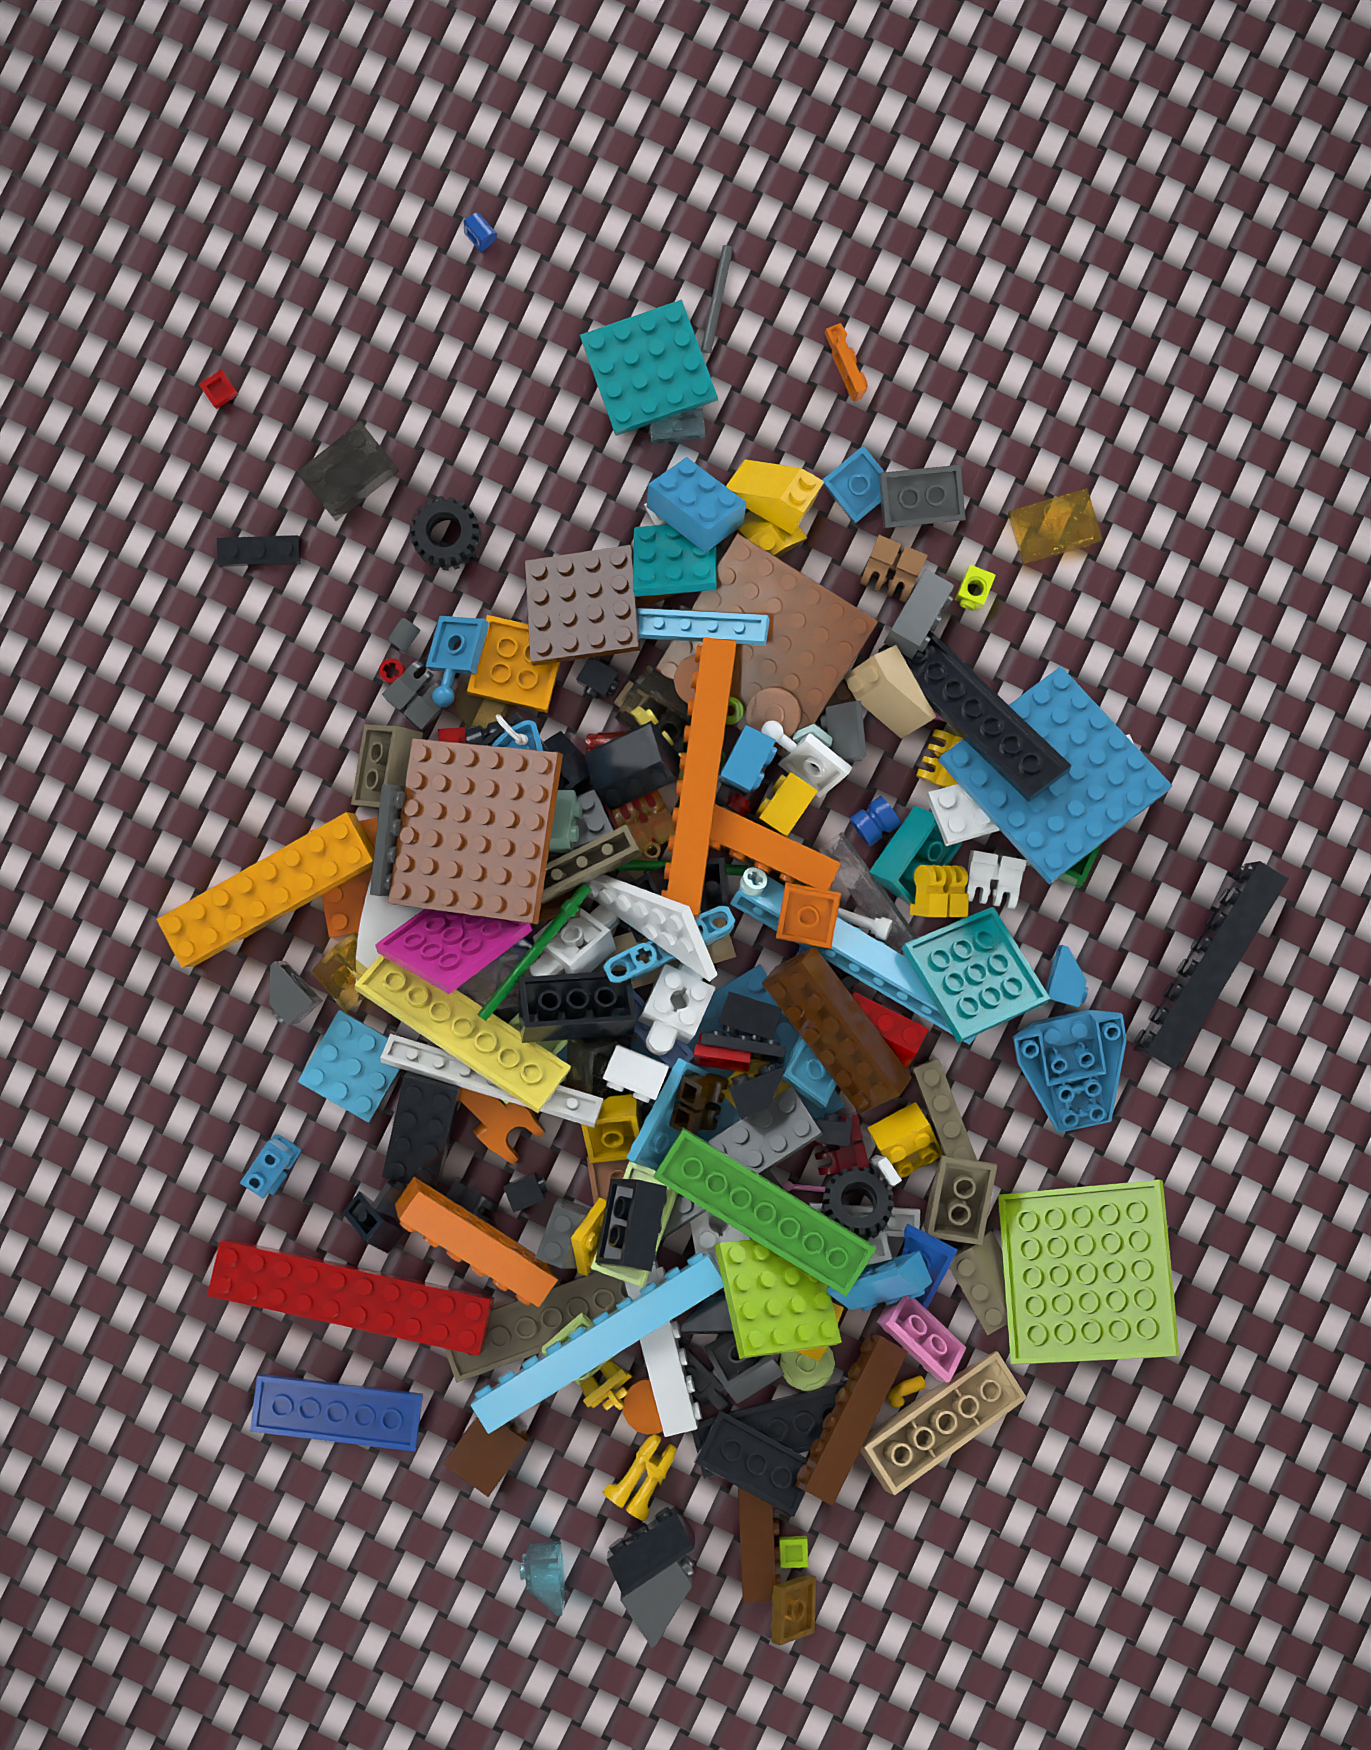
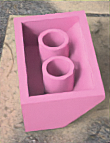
(923, 1337)

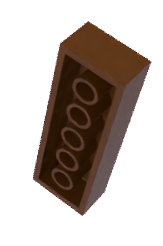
(837, 1030)

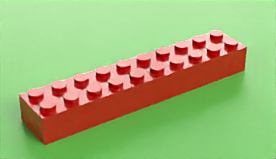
(351, 1296)

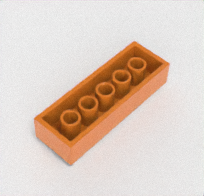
(771, 851)
(475, 1243)

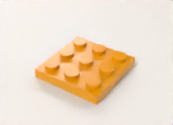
(507, 671)

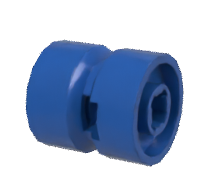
(873, 822)

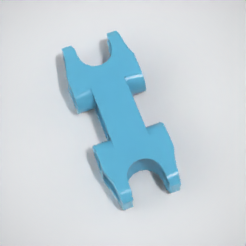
(657, 957)

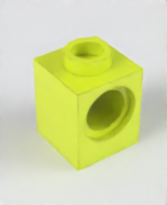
(979, 577)

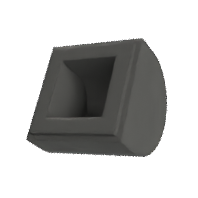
(403, 634)

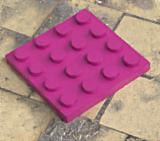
(449, 945)

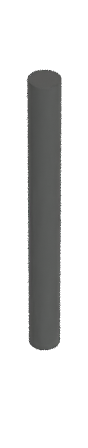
(716, 300)

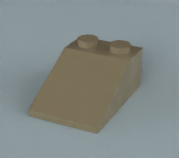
(960, 1200)

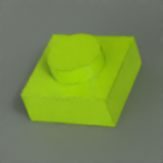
(793, 1552)

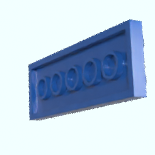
(336, 1412)

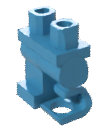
(268, 1168)

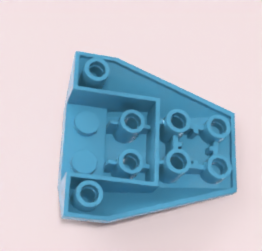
(1074, 1065)

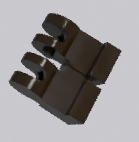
(698, 1102)

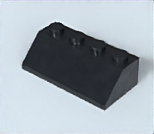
(575, 1007)

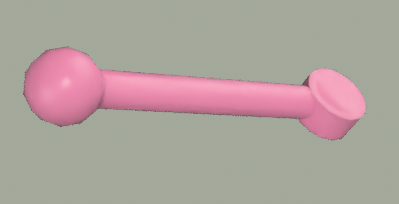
(788, 1186)

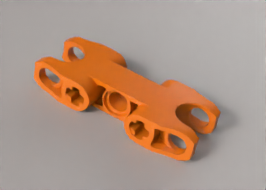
(498, 1120)

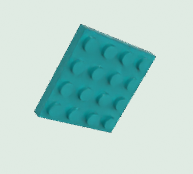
(648, 367)
(975, 974)

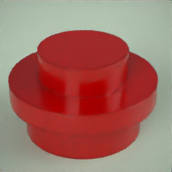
(738, 804)

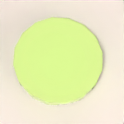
(812, 1377)

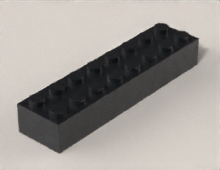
(1210, 964)

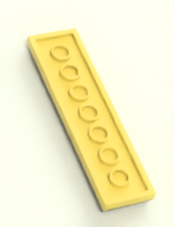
(453, 1024)

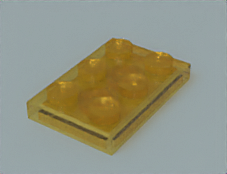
(1055, 526)

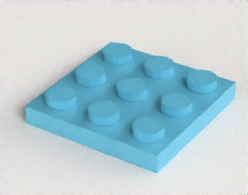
(349, 1067)

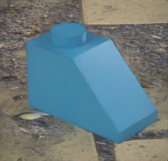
(1066, 980)

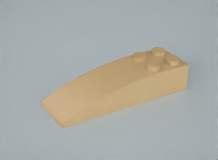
(940, 1422)

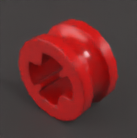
(388, 662)

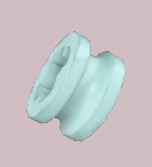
(759, 878)

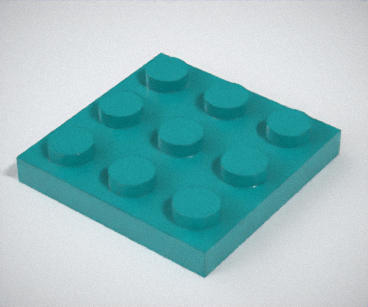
(670, 563)

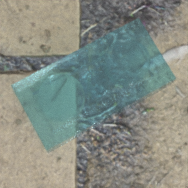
(679, 427)

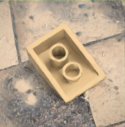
(890, 692)

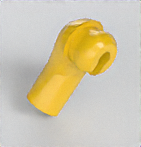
(904, 1388)

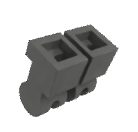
(405, 698)

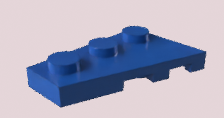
(935, 1254)

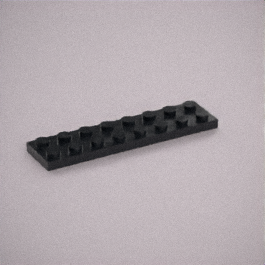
(985, 720)

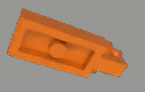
(846, 362)

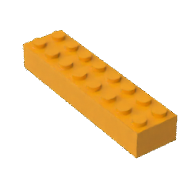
(268, 890)

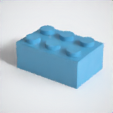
(696, 504)
(746, 760)

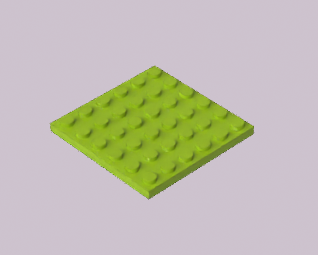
(1088, 1274)

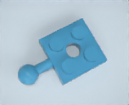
(450, 661)

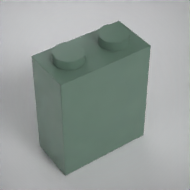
(565, 827)

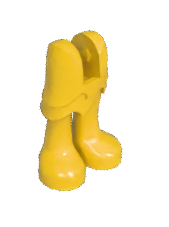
(656, 1472)

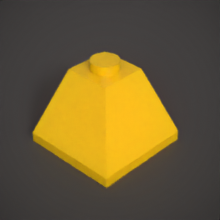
(769, 535)

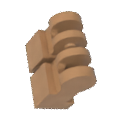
(906, 565)

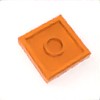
(808, 915)

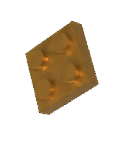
(793, 1609)

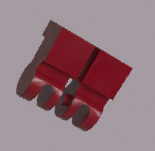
(844, 1156)

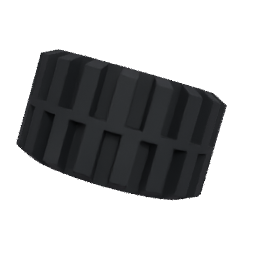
(432, 515)
(862, 1183)

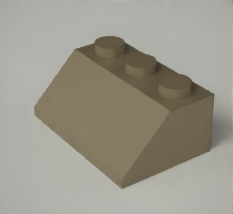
(381, 761)
(982, 1281)

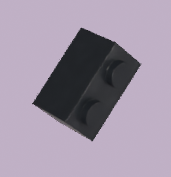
(749, 1016)

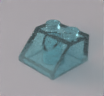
(544, 1574)

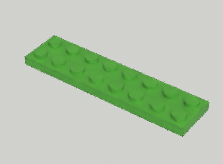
(764, 1212)

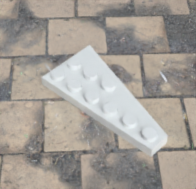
(657, 918)

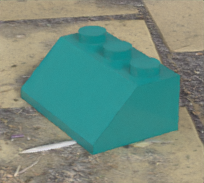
(913, 845)

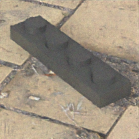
(388, 830)

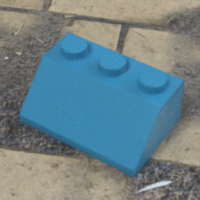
(887, 1282)

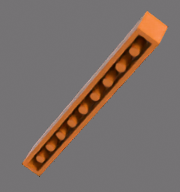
(701, 772)

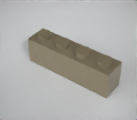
(589, 862)
(942, 1109)

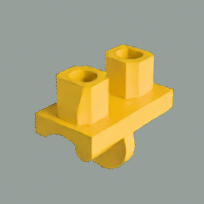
(615, 1379)

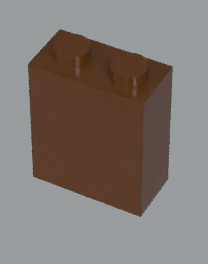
(486, 1457)

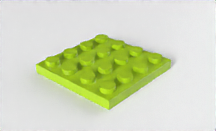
(773, 1302)

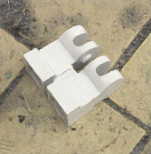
(1006, 871)

